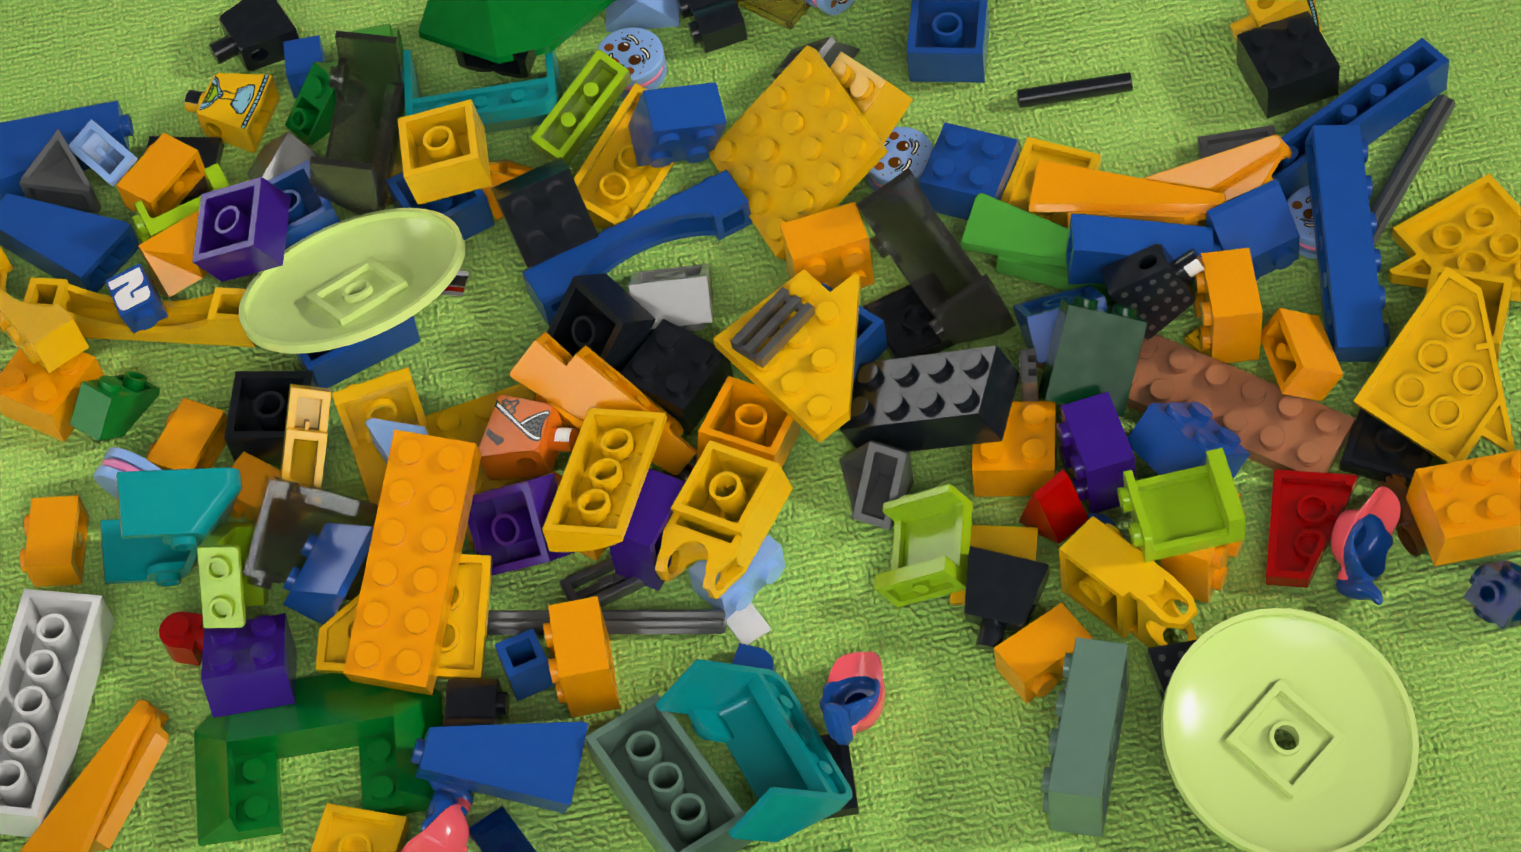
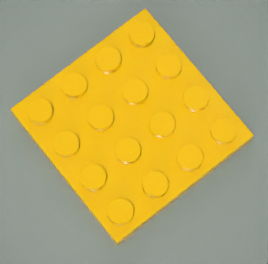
(798, 147)

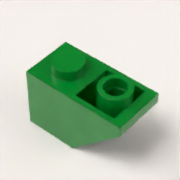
(314, 106)
(112, 404)

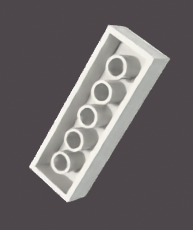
(46, 699)

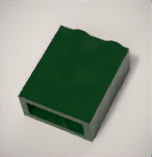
(1092, 352)

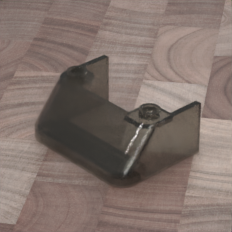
(363, 124)
(933, 263)

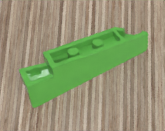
(1023, 242)

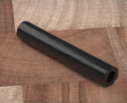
(1074, 90)

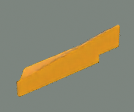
(1232, 170)
(1102, 193)
(592, 383)
(107, 788)

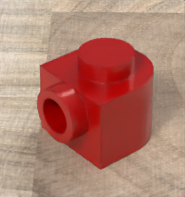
(183, 637)

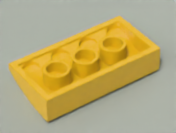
(610, 177)
(602, 479)

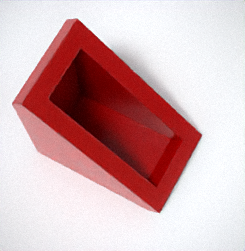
(1055, 509)

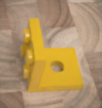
(360, 402)

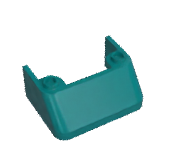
(498, 106)
(165, 522)
(770, 742)

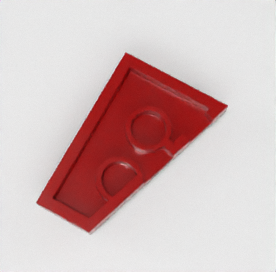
(1303, 522)

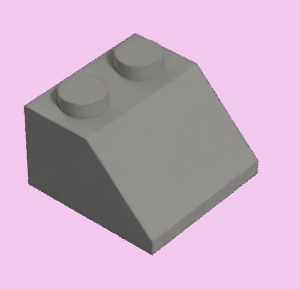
(676, 294)

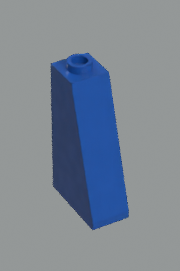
(26, 137)
(66, 240)
(1103, 240)
(507, 761)

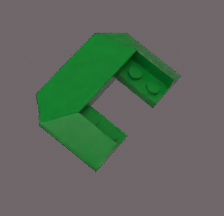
(505, 27)
(242, 753)

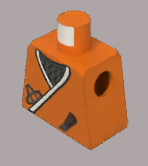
(523, 439)

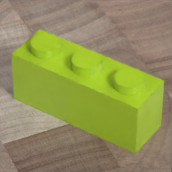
(581, 108)

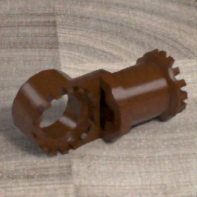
(1406, 527)

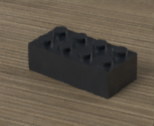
(933, 400)

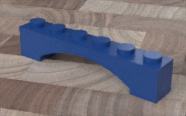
(706, 209)

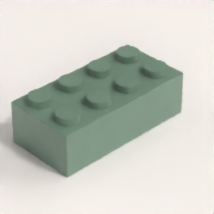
(1086, 736)
(665, 781)

